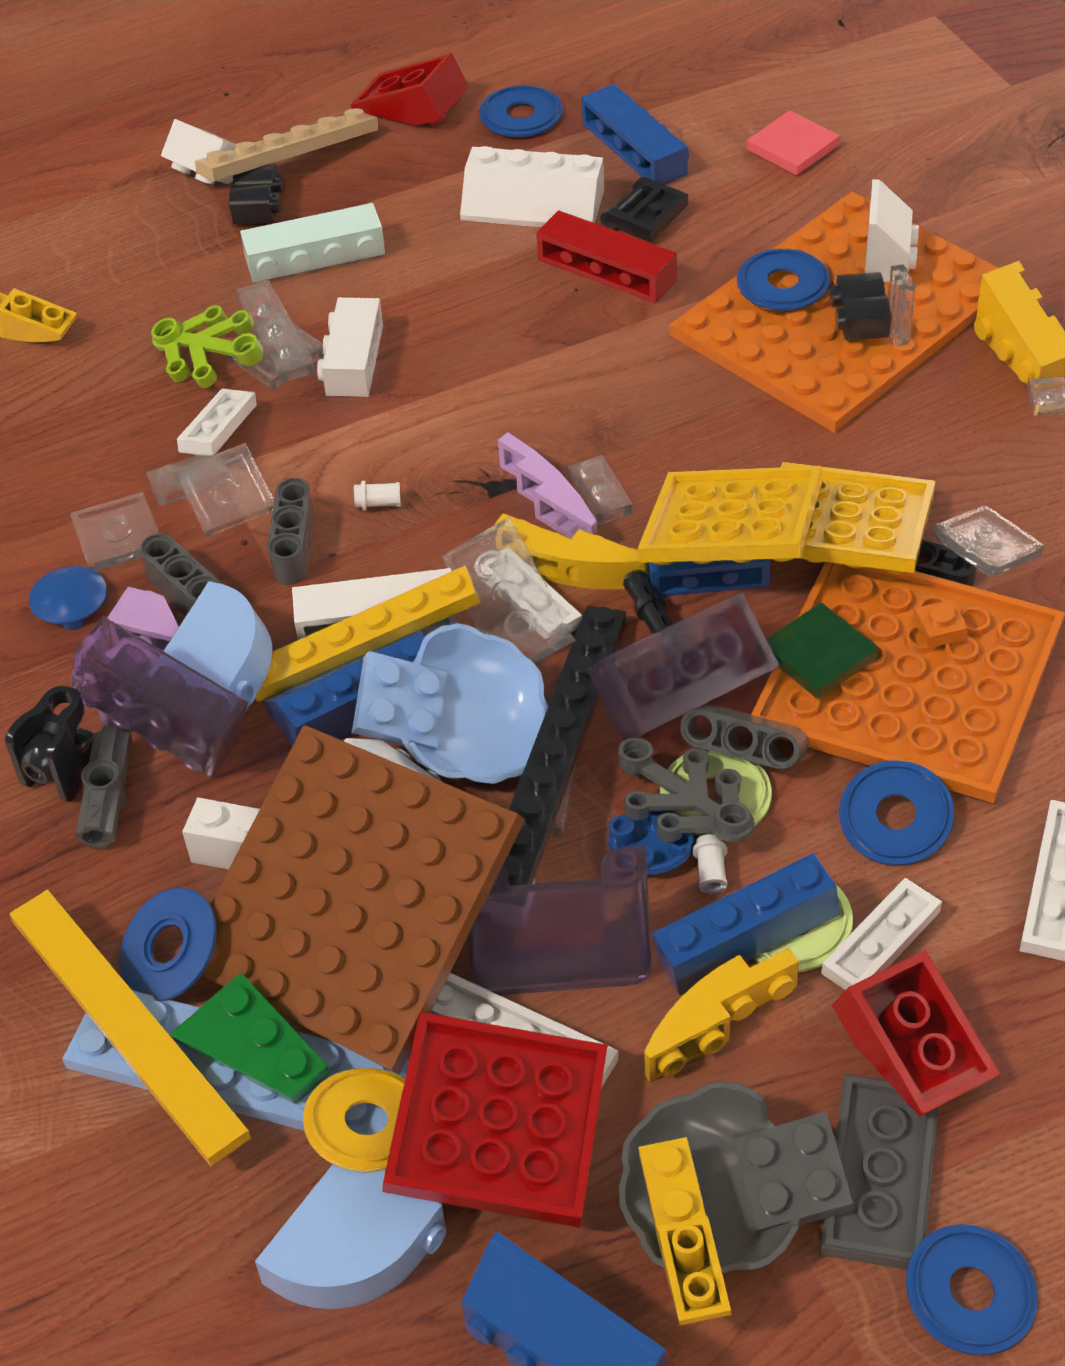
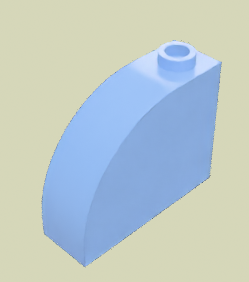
(224, 641)
(349, 1242)

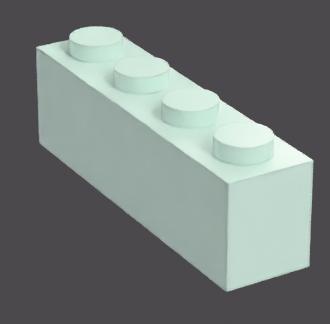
(313, 242)

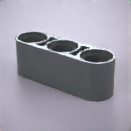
(291, 531)
(174, 570)
(724, 738)

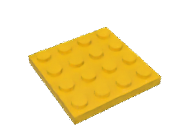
(731, 515)
(868, 520)

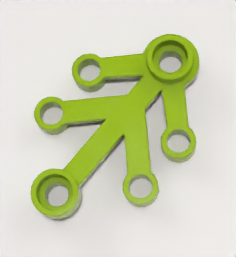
(170, 334)

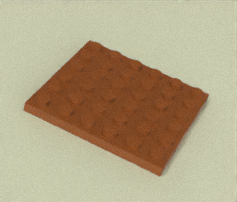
(357, 893)

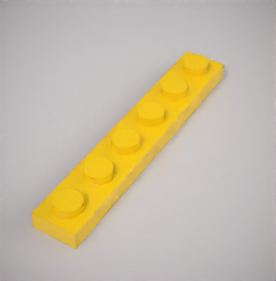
(369, 631)

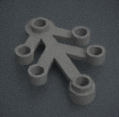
(727, 821)

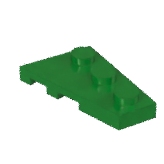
(253, 1039)

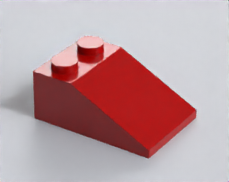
(415, 92)
(915, 1034)

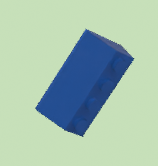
(331, 698)
(545, 1317)

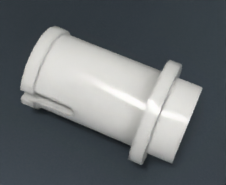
(377, 495)
(710, 855)

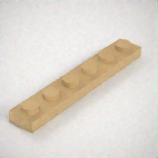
(278, 146)

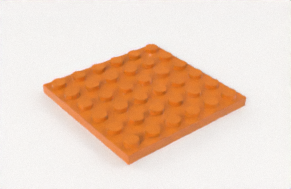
(935, 706)

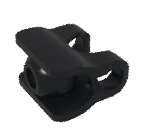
(45, 743)

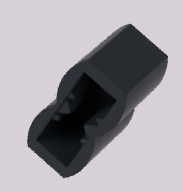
(256, 195)
(861, 306)

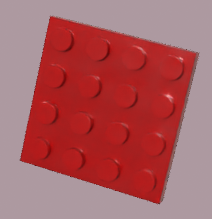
(497, 1119)

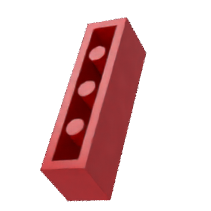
(607, 256)

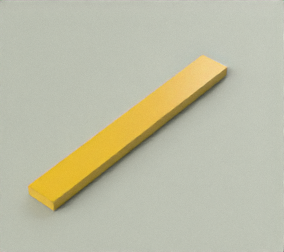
(131, 1028)

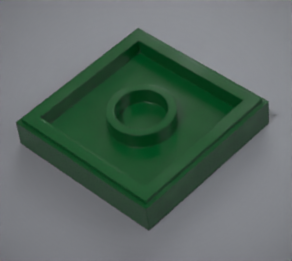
(821, 650)

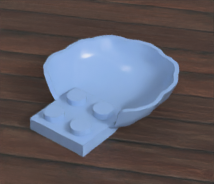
(459, 707)

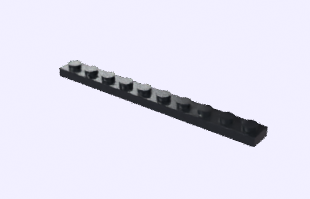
(560, 741)

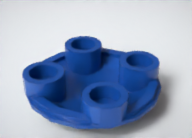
(68, 596)
(660, 855)

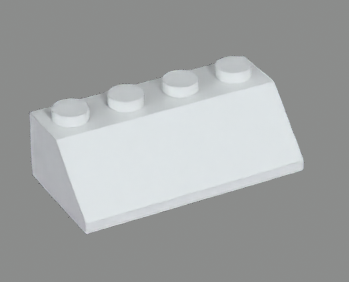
(530, 186)

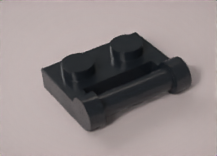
(650, 216)

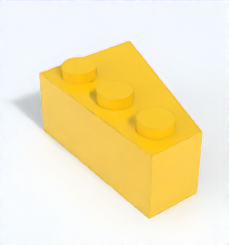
(1018, 326)

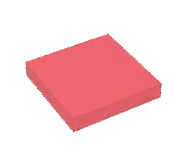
(793, 142)

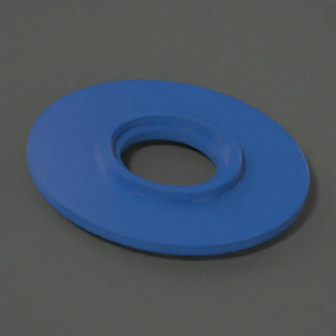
(496, 119)
(810, 288)
(890, 846)
(199, 930)
(954, 1326)

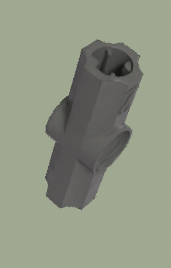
(104, 787)

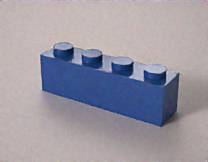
(634, 135)
(747, 922)

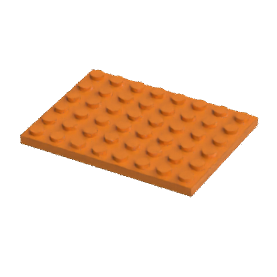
(800, 351)

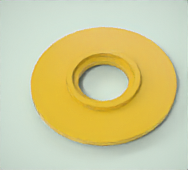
(326, 1113)

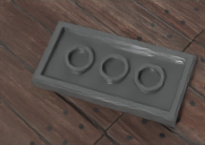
(888, 1171)

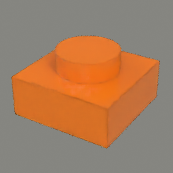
(940, 623)

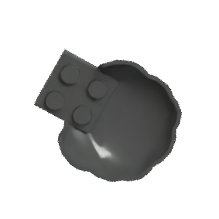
(750, 1174)

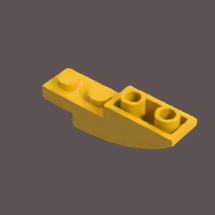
(32, 318)
(579, 561)
(703, 1014)
(683, 1232)

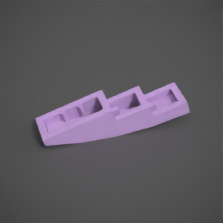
(539, 481)

